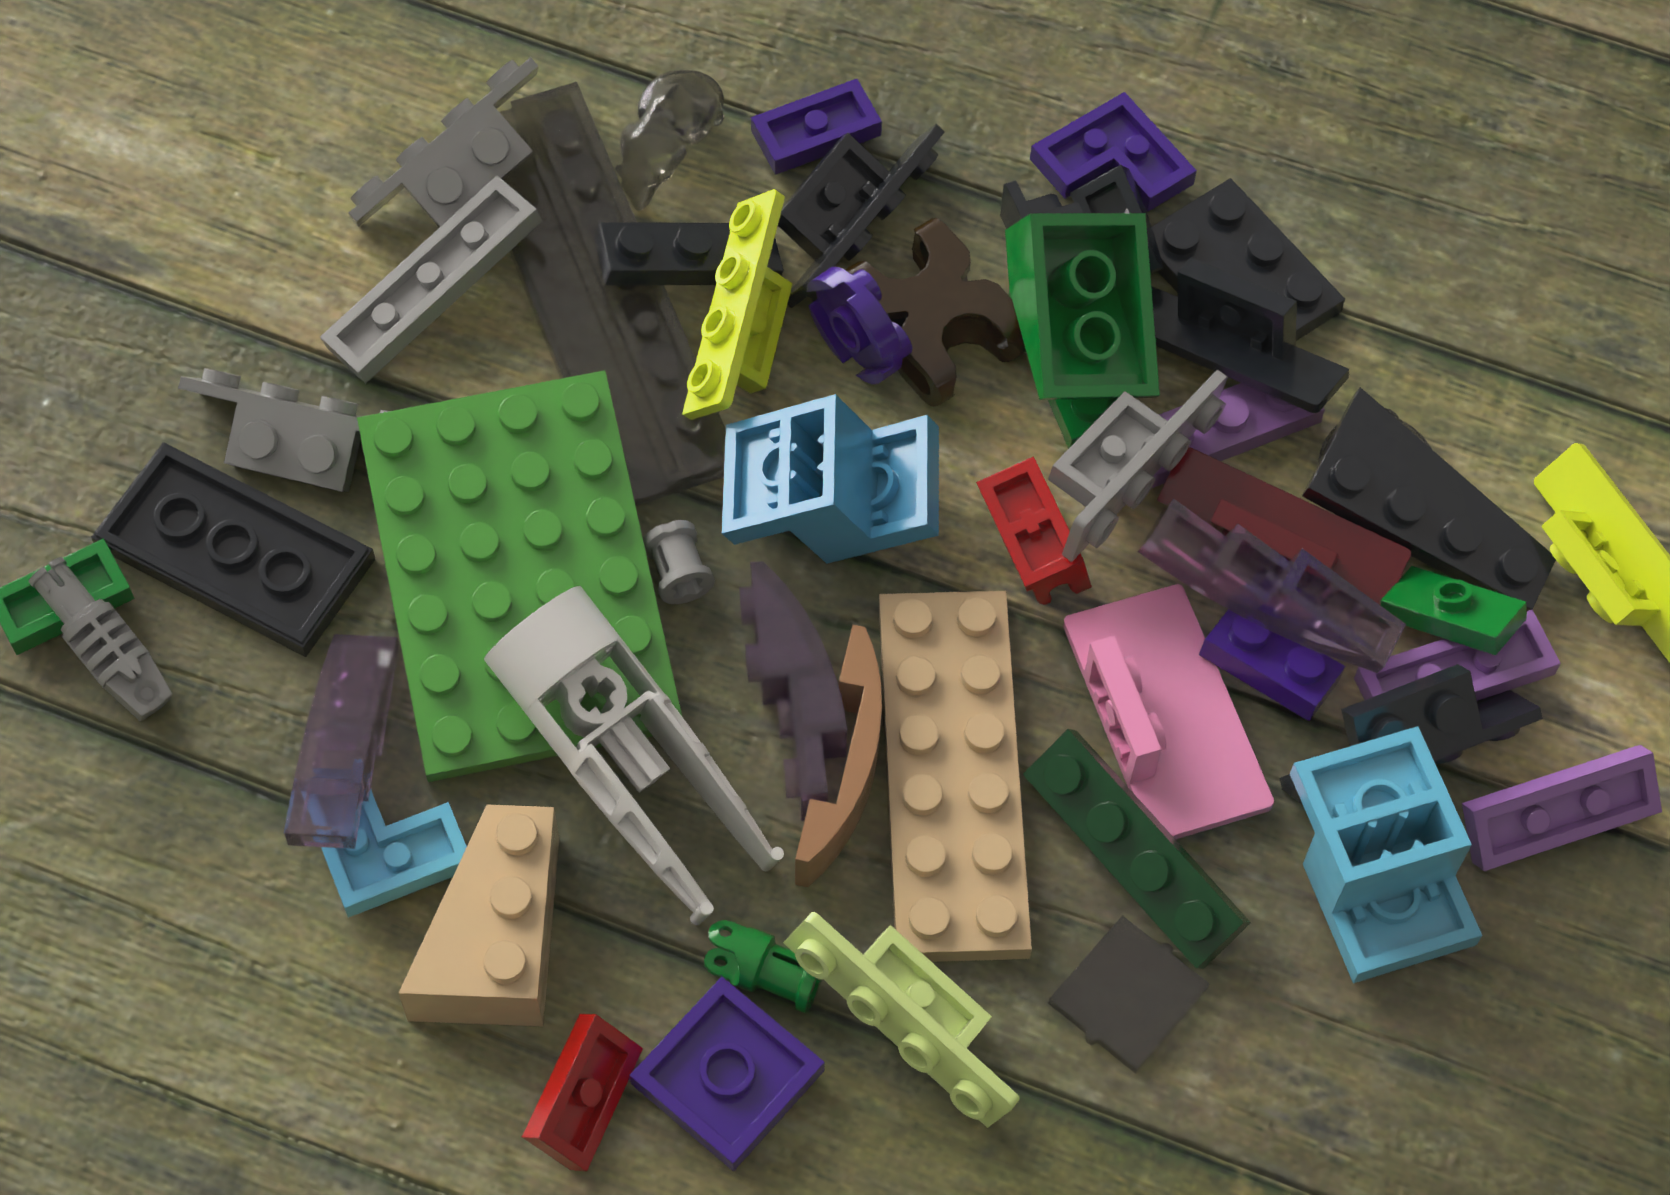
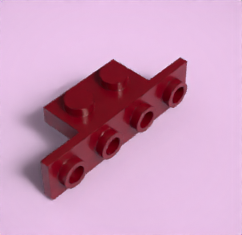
(1284, 522)

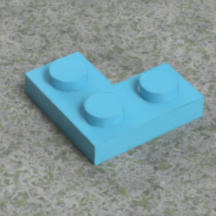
(395, 857)

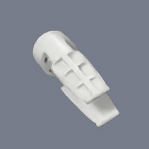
(559, 657)

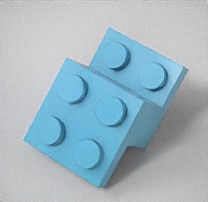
(1386, 854)

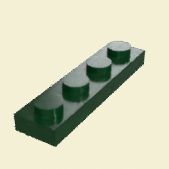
(1136, 849)

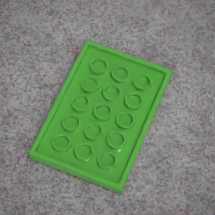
(483, 522)

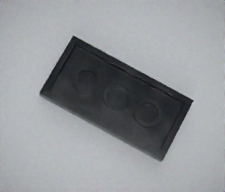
(234, 549)

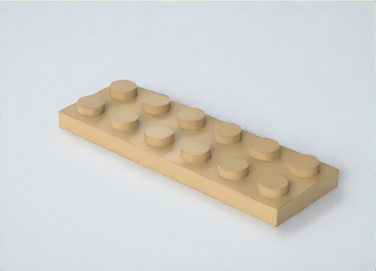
(953, 776)

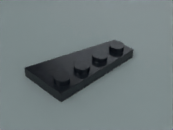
(1407, 493)

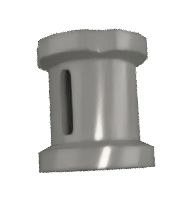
(678, 562)

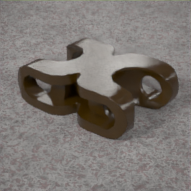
(944, 311)

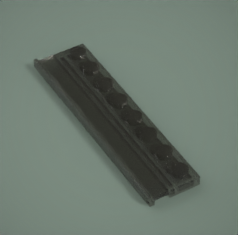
(602, 326)

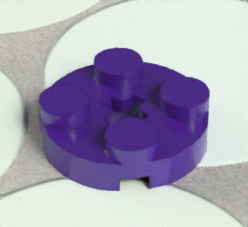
(857, 324)

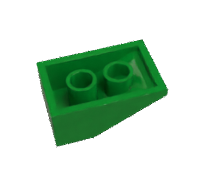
(1084, 303)

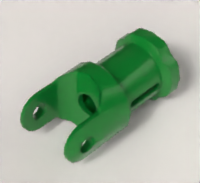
(758, 962)

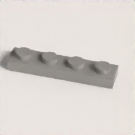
(431, 279)

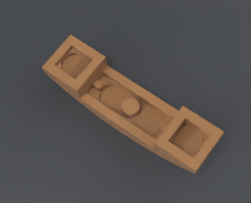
(829, 824)

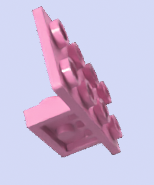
(1168, 712)

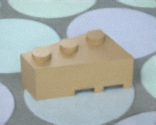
(493, 927)

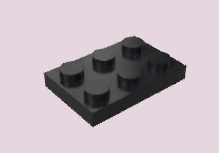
(1237, 236)

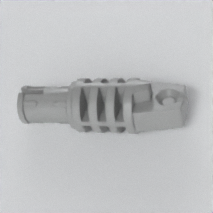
(103, 641)

